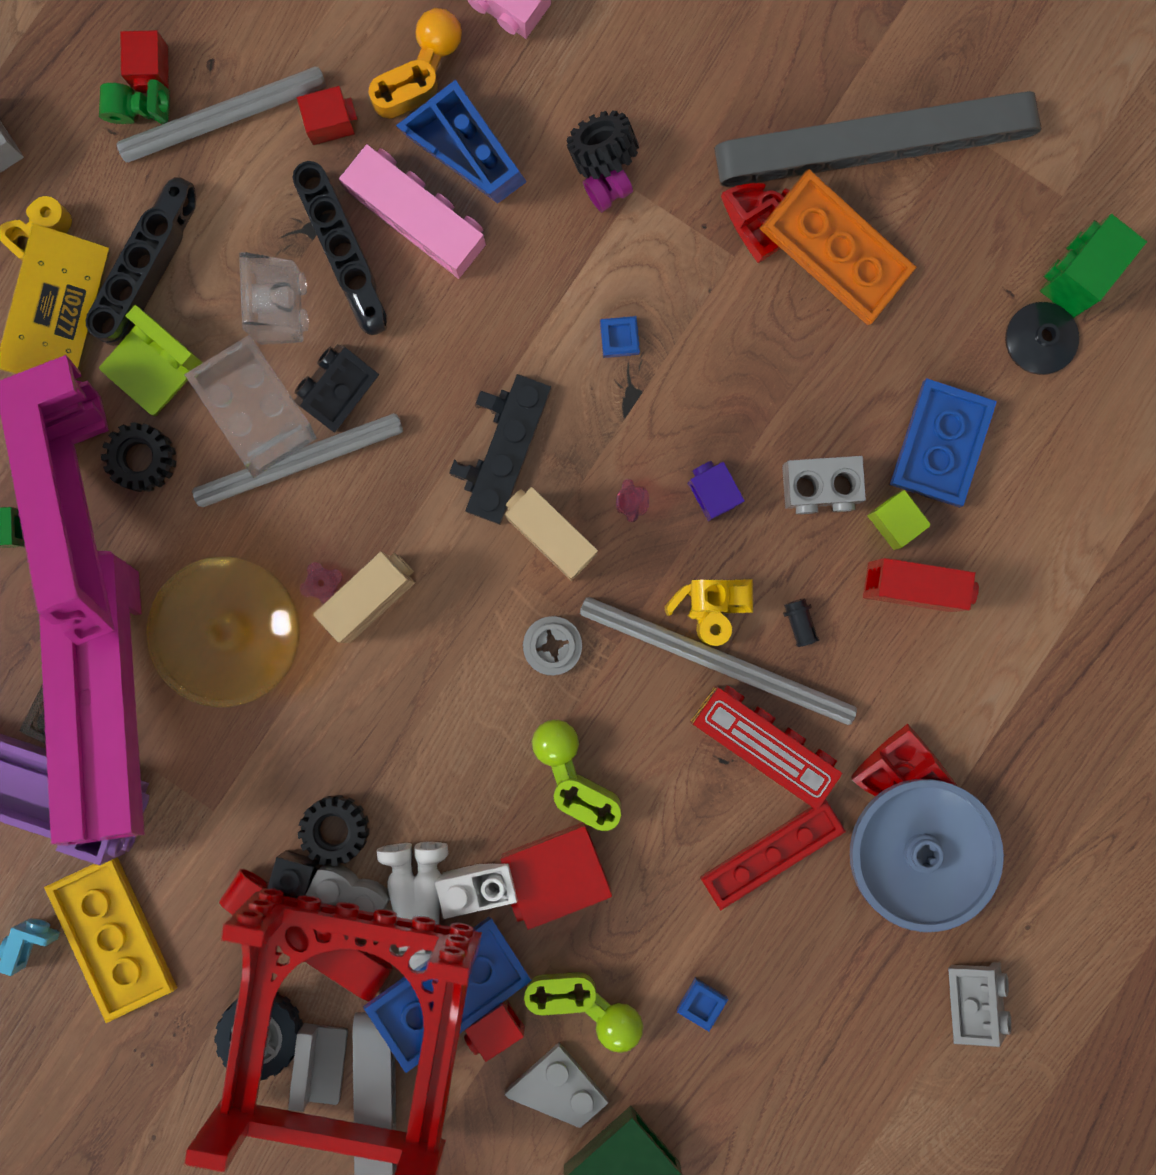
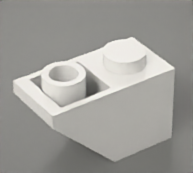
(475, 889)

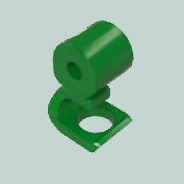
(121, 103)

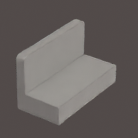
(318, 1066)

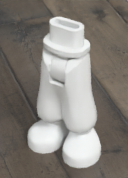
(410, 893)

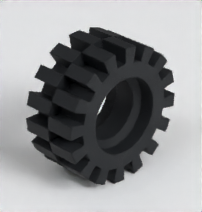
(602, 144)
(119, 447)
(314, 842)

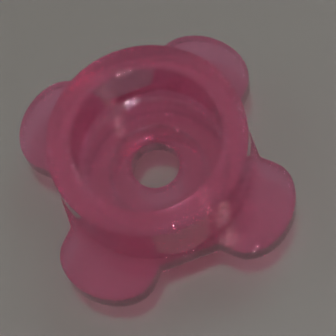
(632, 500)
(316, 573)

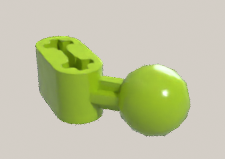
(556, 745)
(617, 1025)

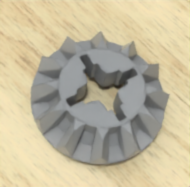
(537, 636)

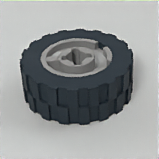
(281, 1035)

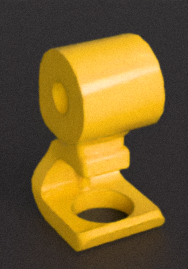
(42, 211)
(722, 596)
(712, 627)

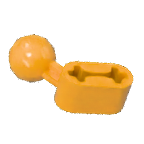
(438, 36)

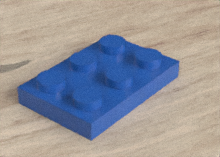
(943, 443)

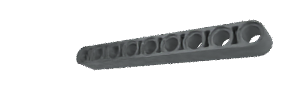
(877, 139)

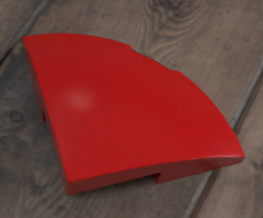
(748, 210)
(899, 760)

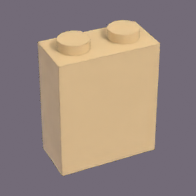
(550, 532)
(365, 597)

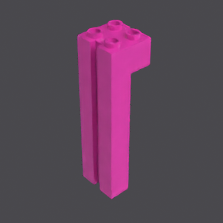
(42, 420)
(94, 722)

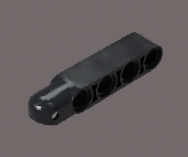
(143, 280)
(363, 301)

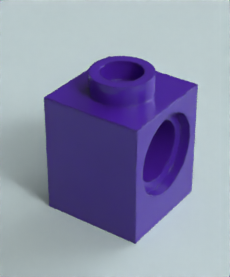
(714, 489)

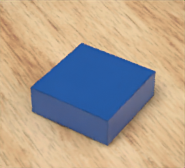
(619, 337)
(702, 1004)

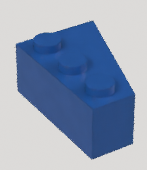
(461, 140)

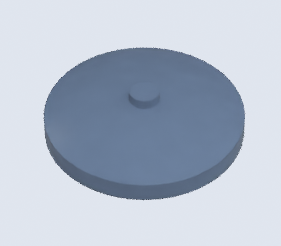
(926, 855)

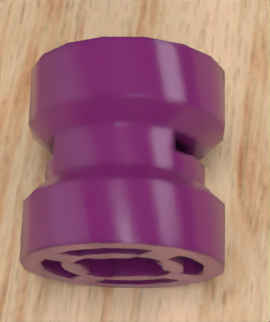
(606, 190)

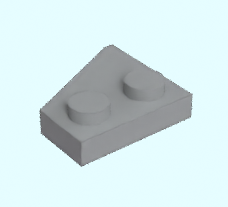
(558, 1088)

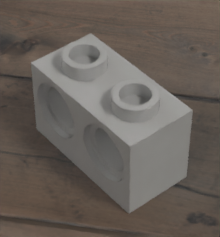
(822, 475)

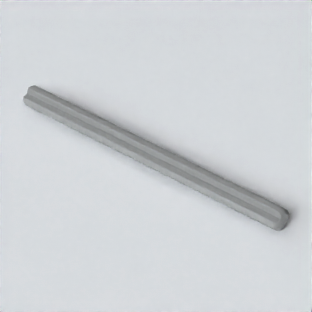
(718, 661)

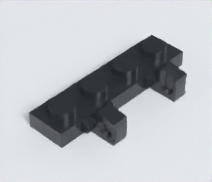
(516, 419)

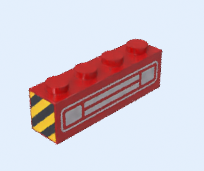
(766, 747)

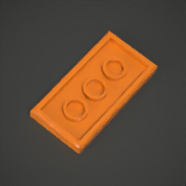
(838, 247)

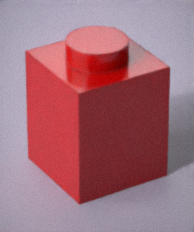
(143, 58)
(327, 115)
(495, 1031)

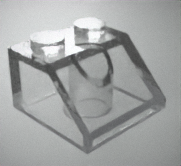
(272, 299)

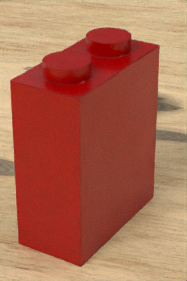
(920, 585)
(556, 876)

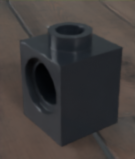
(293, 874)

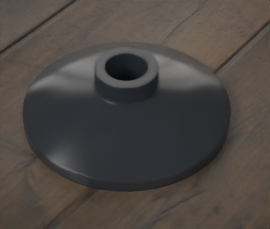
(1029, 348)

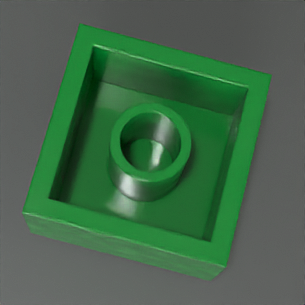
(1091, 264)

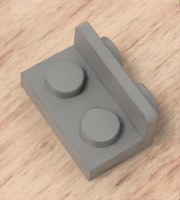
(979, 1004)

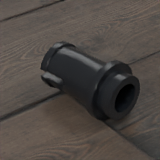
(801, 622)

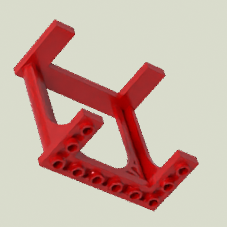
(262, 927)

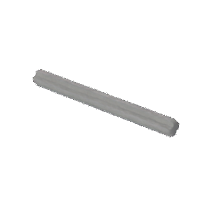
(221, 114)
(300, 460)

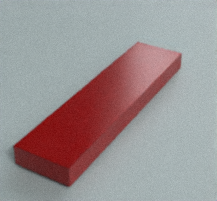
(772, 854)

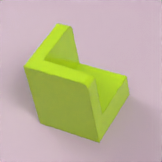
(899, 520)

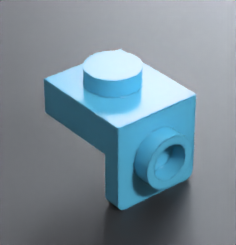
(18, 945)

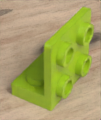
(149, 363)

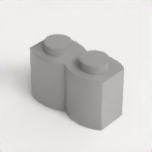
(340, 884)

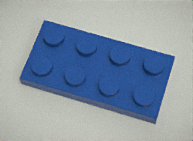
(492, 980)

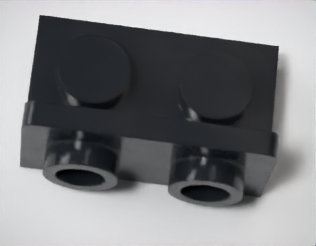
(335, 386)

